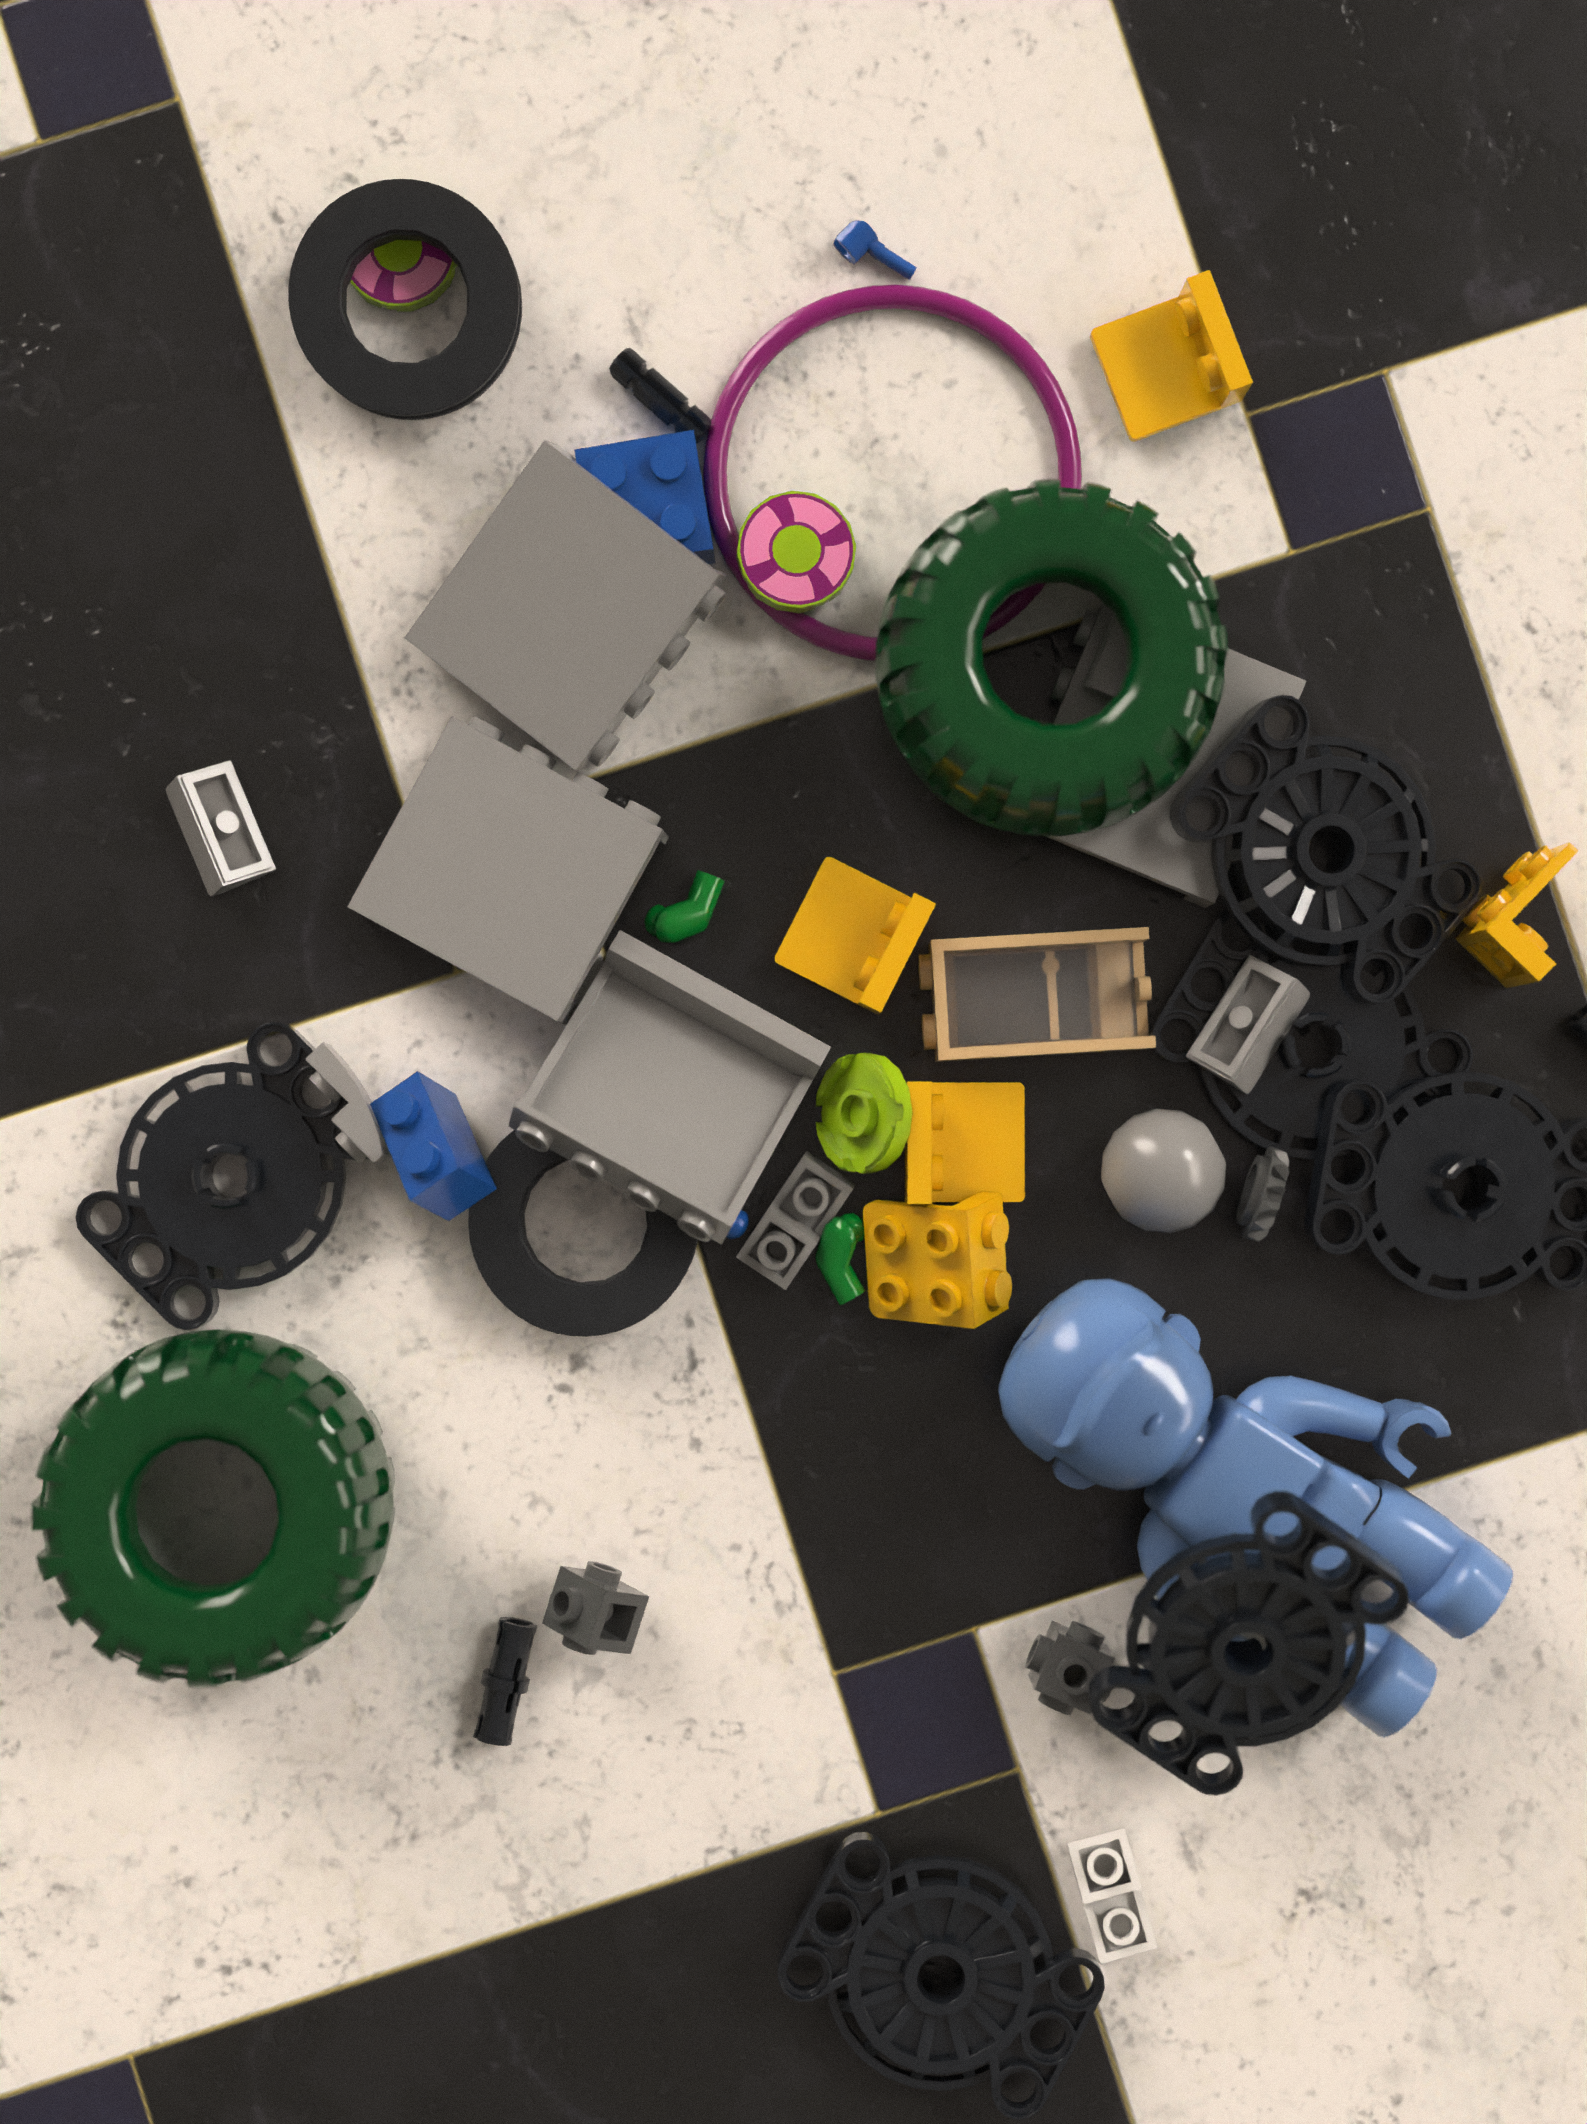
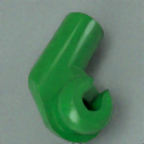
(688, 916)
(835, 1253)

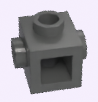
(595, 1609)
(1057, 1651)

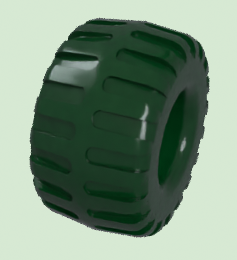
(972, 743)
(317, 1455)

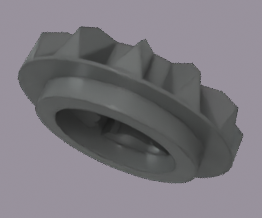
(1262, 1193)

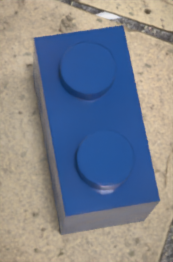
(432, 1146)

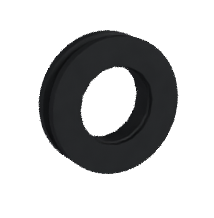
(344, 237)
(554, 1301)

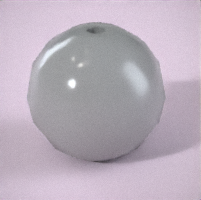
(1163, 1171)

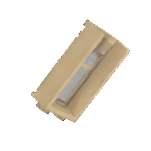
(1036, 994)

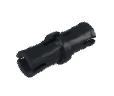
(505, 1681)

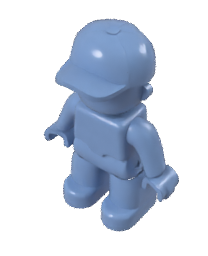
(1135, 1408)

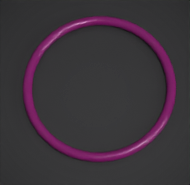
(840, 305)

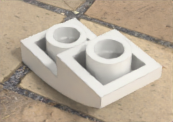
(1112, 1896)

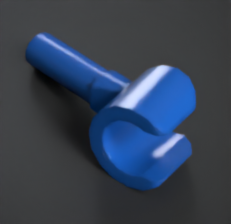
(860, 238)

